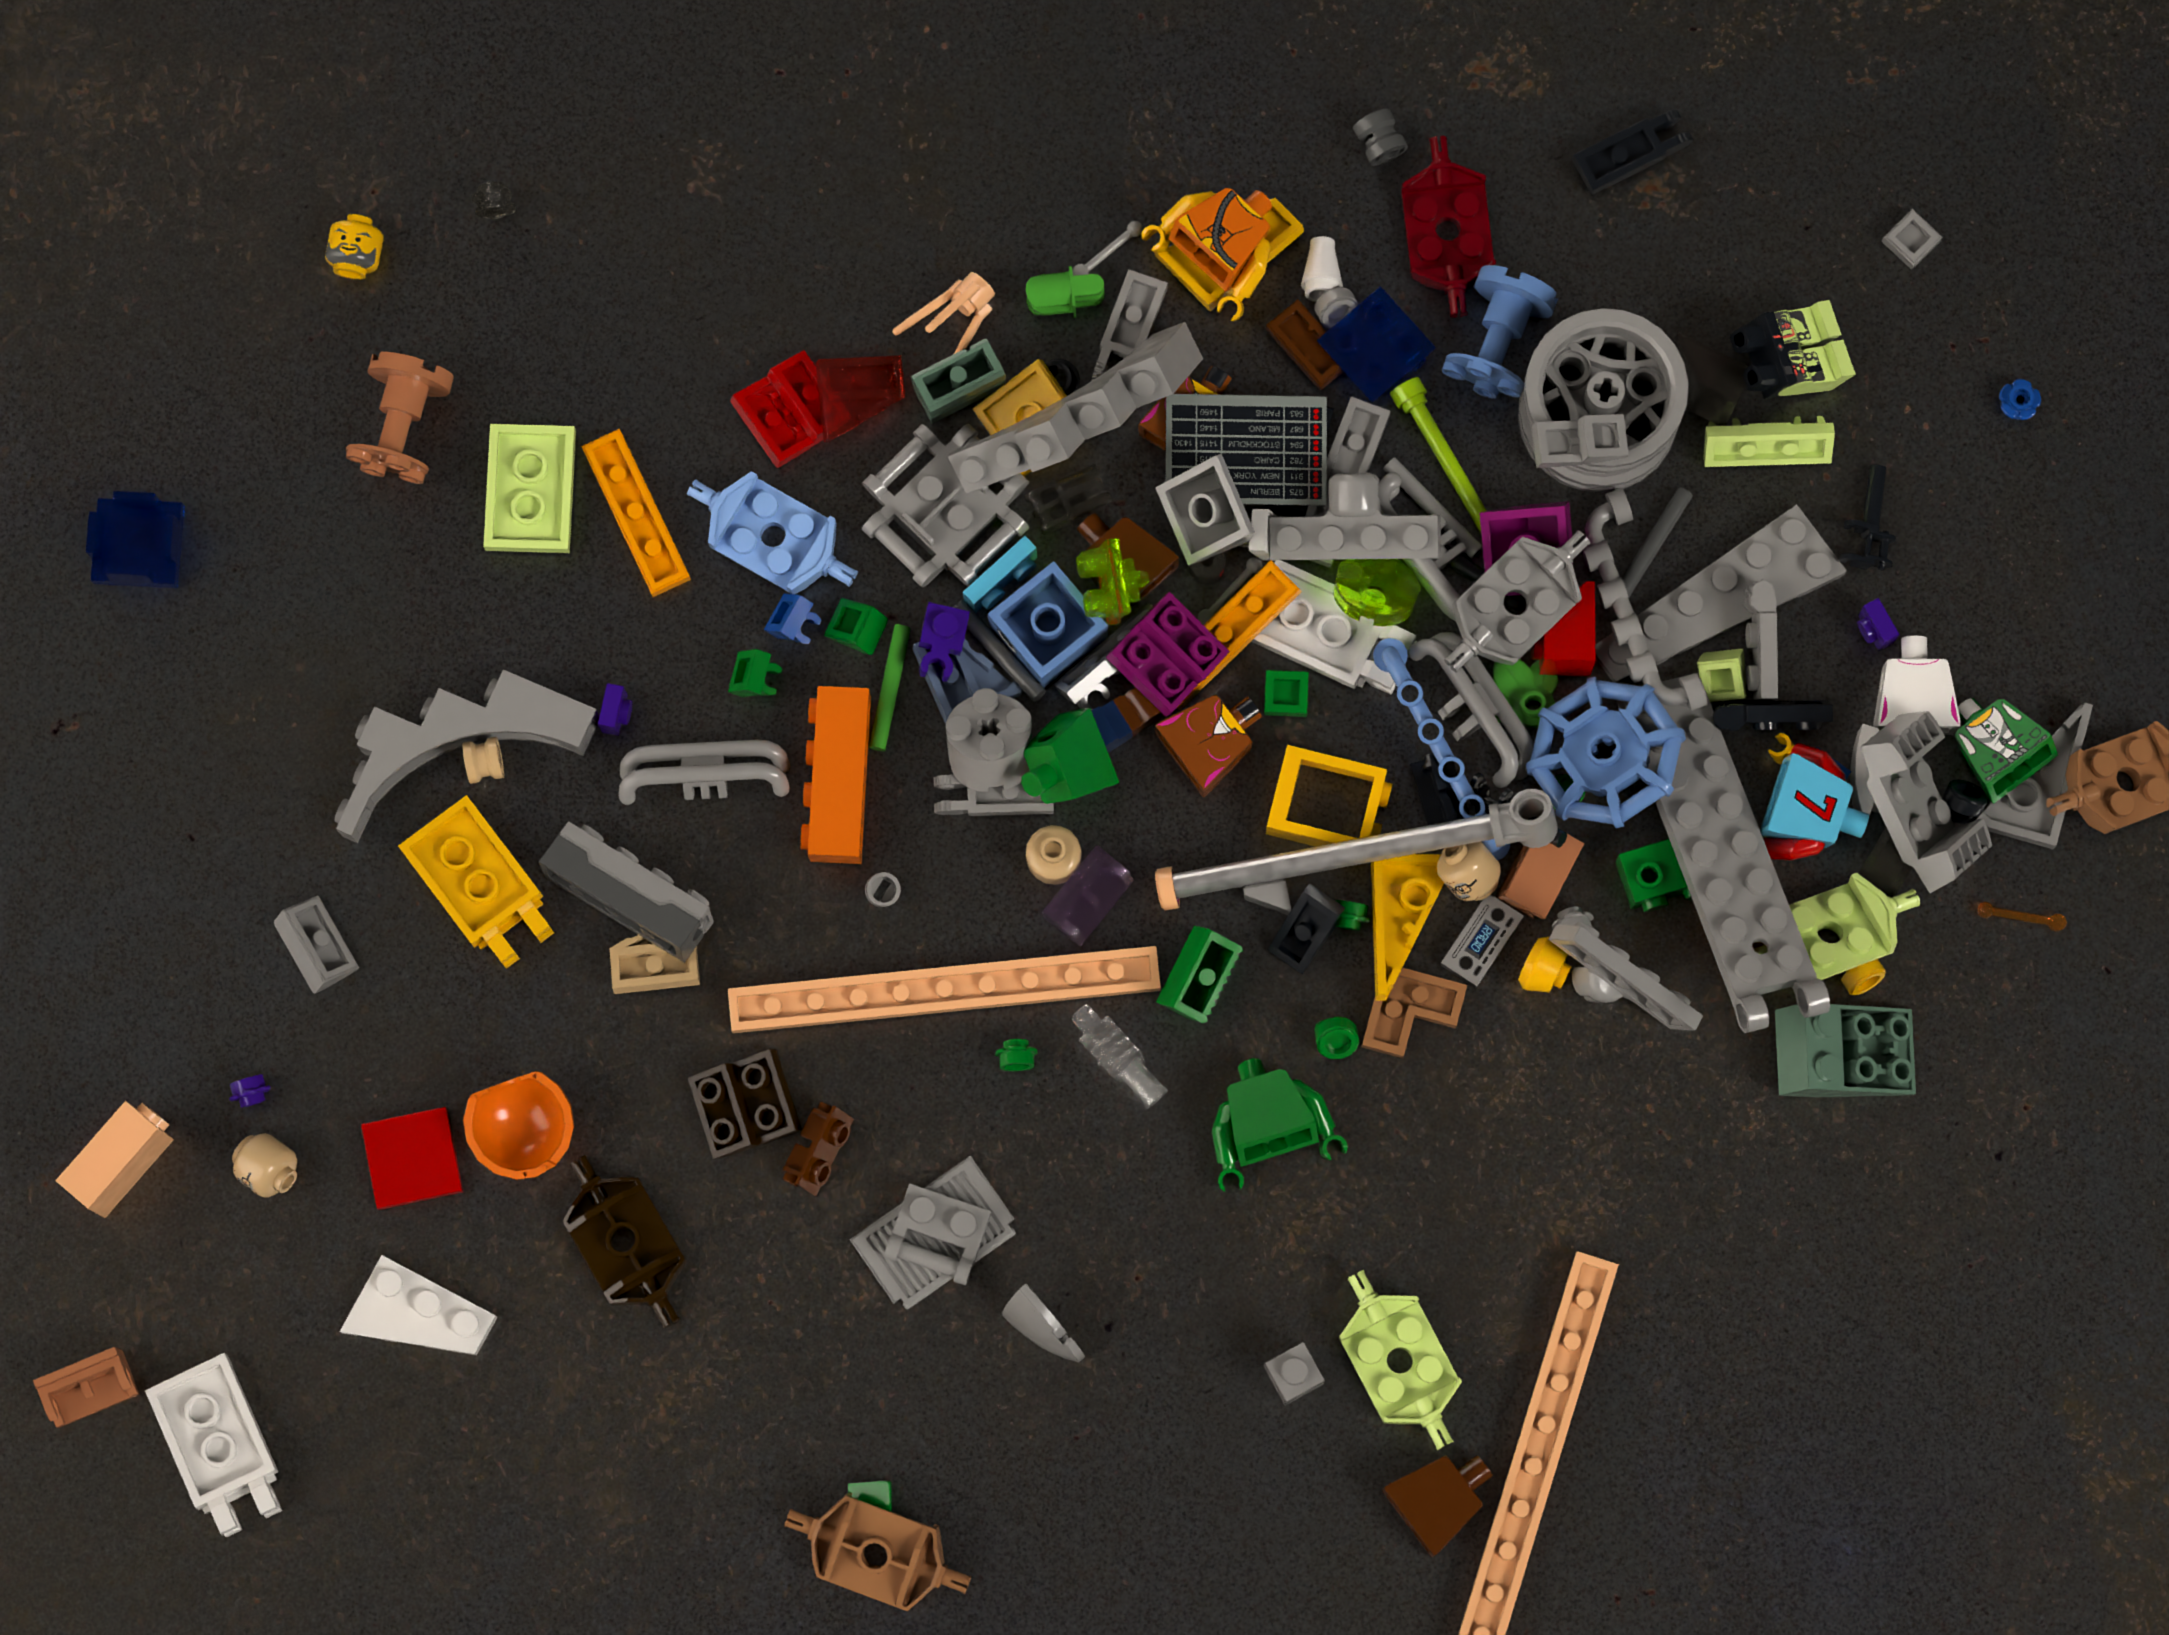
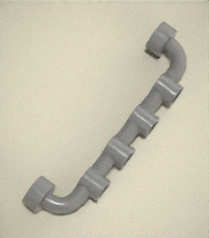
(1627, 627)

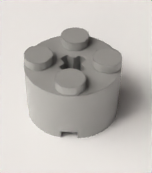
(988, 740)

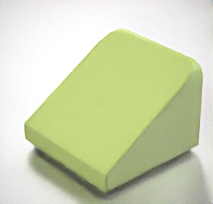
(1723, 674)

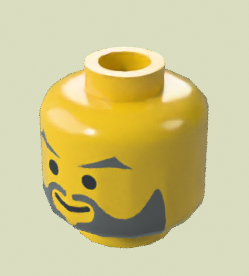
(354, 247)

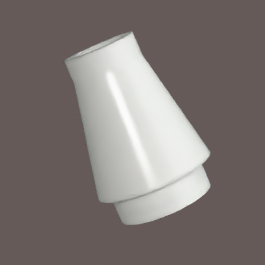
(1321, 268)

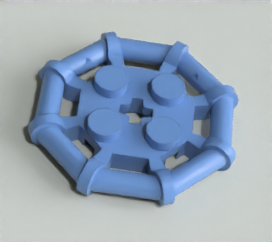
(1605, 775)

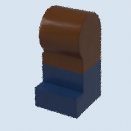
(1125, 718)

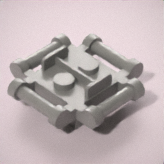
(940, 512)

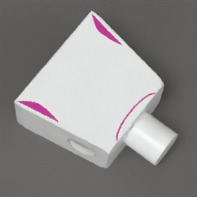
(1917, 686)

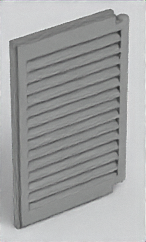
(914, 1282)

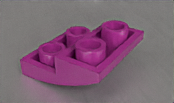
(1167, 654)

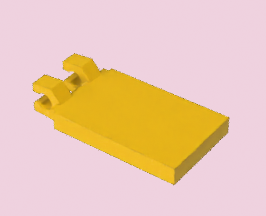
(476, 878)

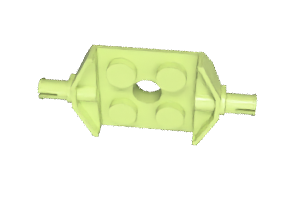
(1393, 1324)

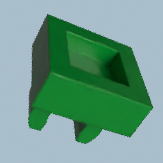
(750, 674)

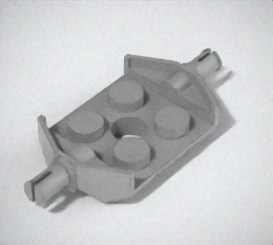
(1536, 572)

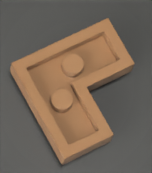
(1412, 997)

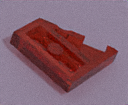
(856, 390)

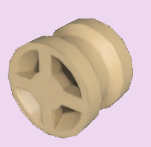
(483, 760)

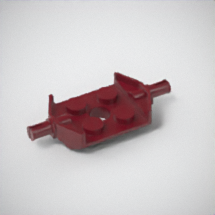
(1452, 195)

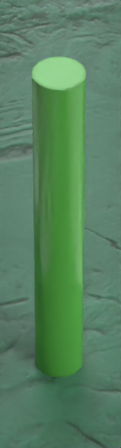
(889, 687)

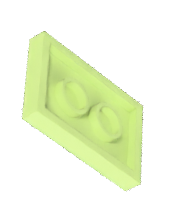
(529, 488)

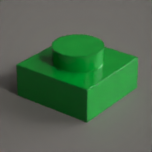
(1286, 693)

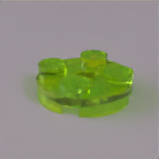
(1386, 608)

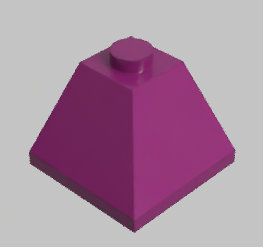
(1539, 522)

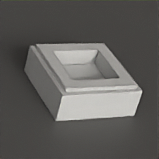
(1912, 239)

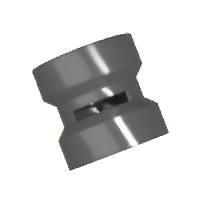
(1380, 137)

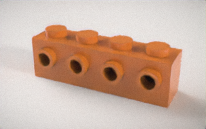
(838, 774)

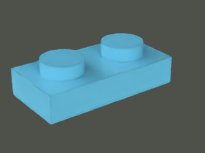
(988, 588)

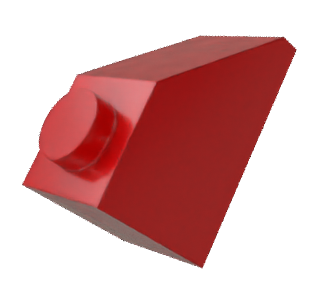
(1570, 643)

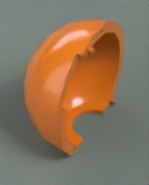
(519, 1125)

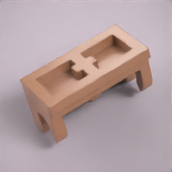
(1538, 877)
(86, 1387)

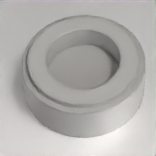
(1334, 306)

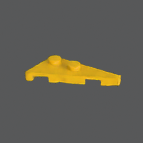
(1401, 902)

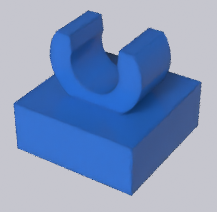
(789, 617)

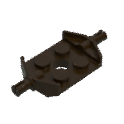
(646, 1269)

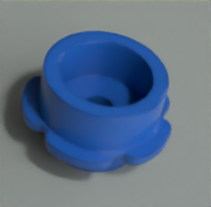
(2017, 410)

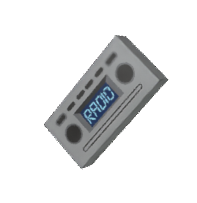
(1481, 940)

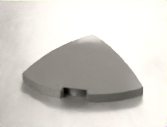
(1039, 1325)

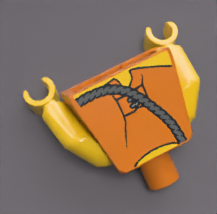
(1221, 237)

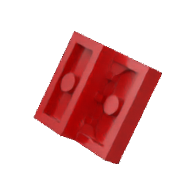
(783, 409)

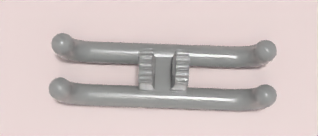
(1485, 703)

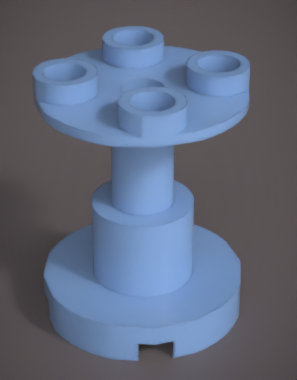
(1506, 317)

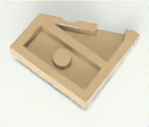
(645, 967)

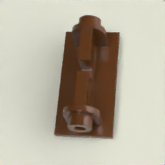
(811, 1166)

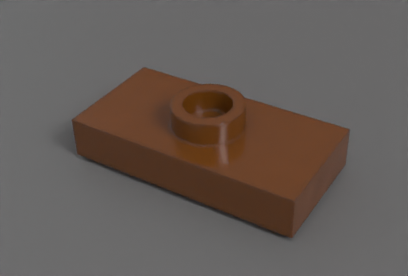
(1298, 335)

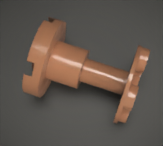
(402, 402)

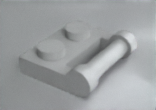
(942, 1220)

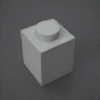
(1294, 1373)

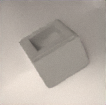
(1269, 895)

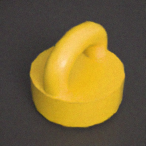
(1863, 977)

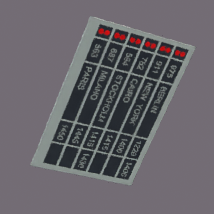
(1268, 443)

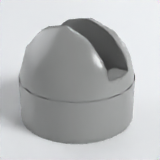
(889, 895)

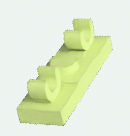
(1769, 443)

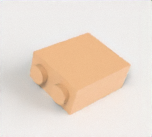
(116, 1158)

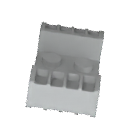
(1912, 805)

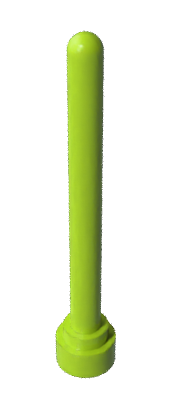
(1412, 399)

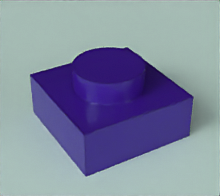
(1876, 625)
(615, 709)

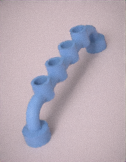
(1391, 656)

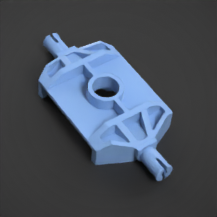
(751, 507)

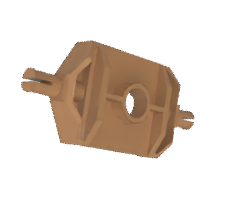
(2094, 784)
(912, 1548)

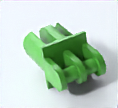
(1063, 292)

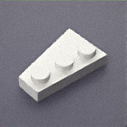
(416, 1311)

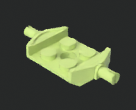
(1858, 915)

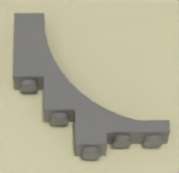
(1101, 405)
(513, 712)

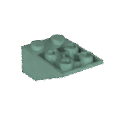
(1845, 1052)

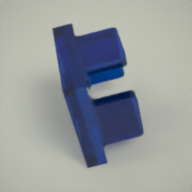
(135, 540)

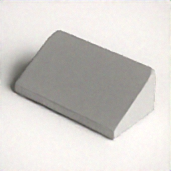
(315, 944)

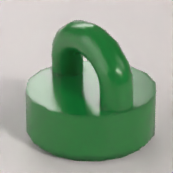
(1336, 1037)

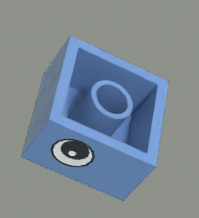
(1047, 625)

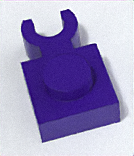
(944, 635)

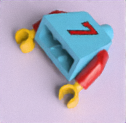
(1808, 803)

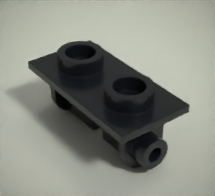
(1436, 794)

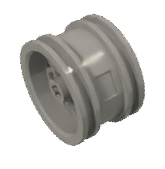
(1646, 357)

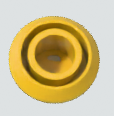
(1544, 967)

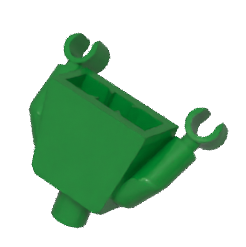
(1269, 1118)

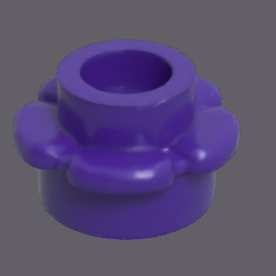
(249, 1090)

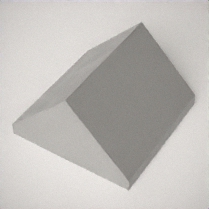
(1205, 510)

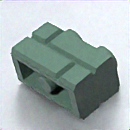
(958, 380)

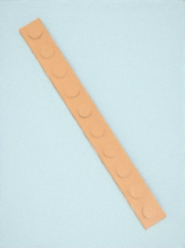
(944, 989)
(1539, 1446)

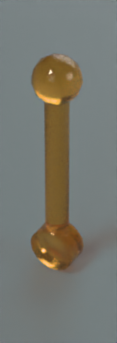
(2056, 922)

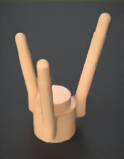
(966, 296)

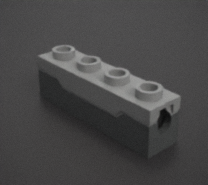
(627, 891)

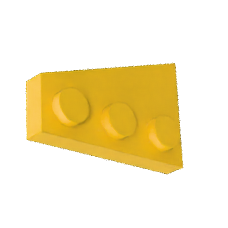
(1283, 231)

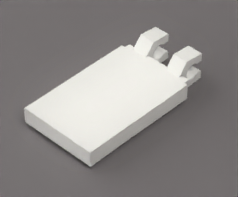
(1325, 638)
(215, 1441)

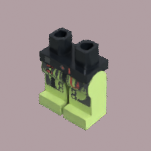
(1794, 351)

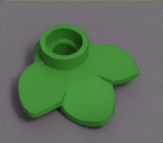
(1523, 685)

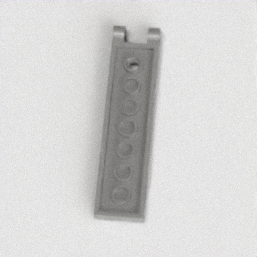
(1731, 872)

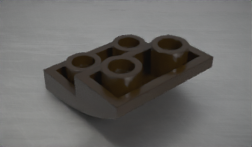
(744, 1104)

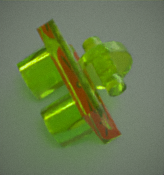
(1117, 581)

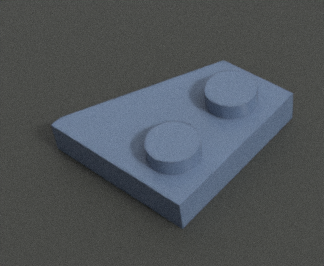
(969, 674)

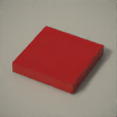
(412, 1158)

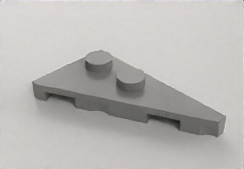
(2024, 810)

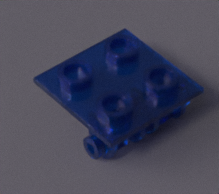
(1376, 344)

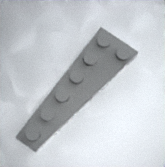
(1712, 601)

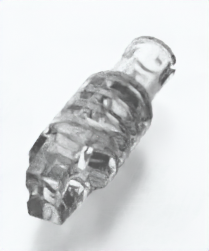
(1117, 1055)

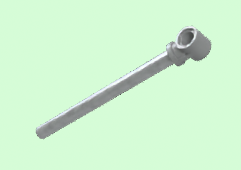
(1505, 824)

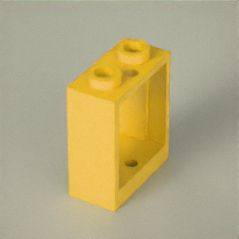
(1293, 758)

